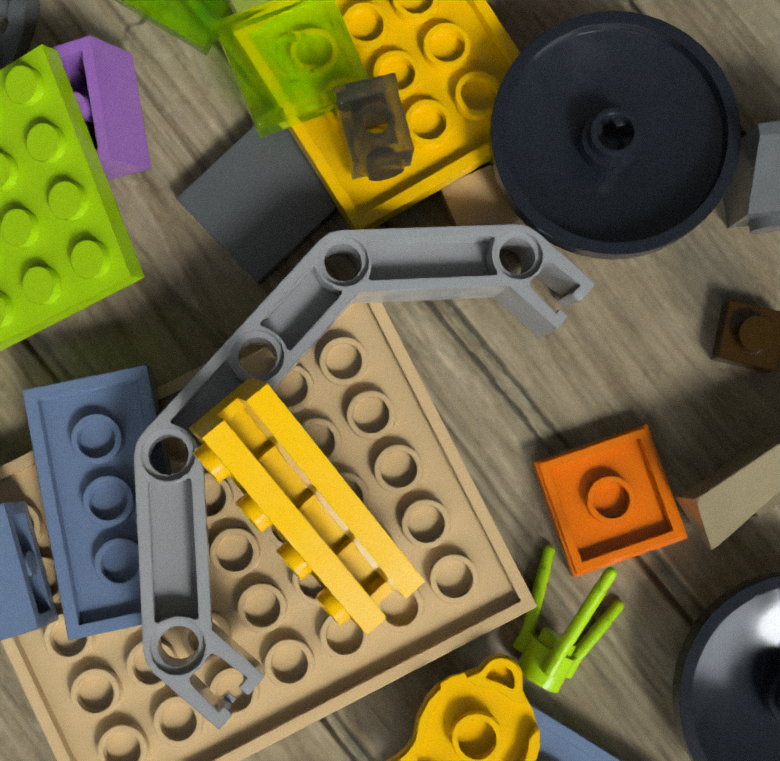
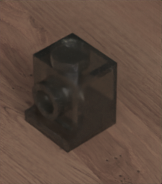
(369, 105)

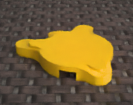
(475, 717)

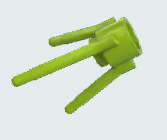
(554, 656)

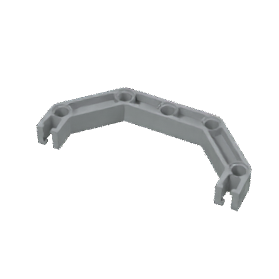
(289, 322)

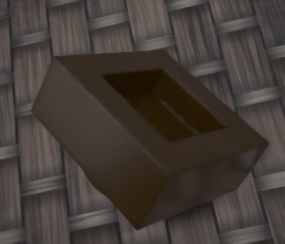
(748, 337)

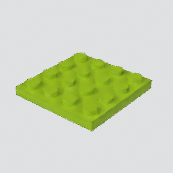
(57, 211)

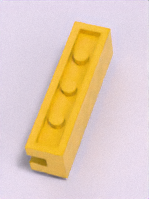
(305, 502)

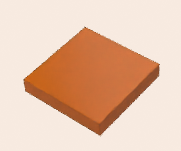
(609, 500)

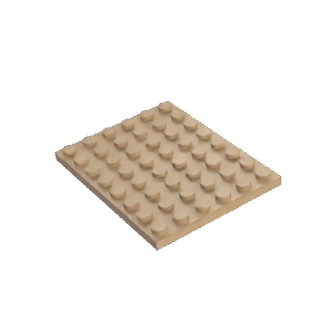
(391, 447)

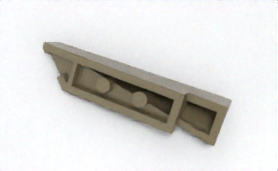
(740, 489)

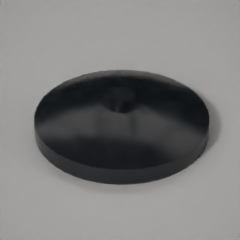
(614, 135)
(731, 676)

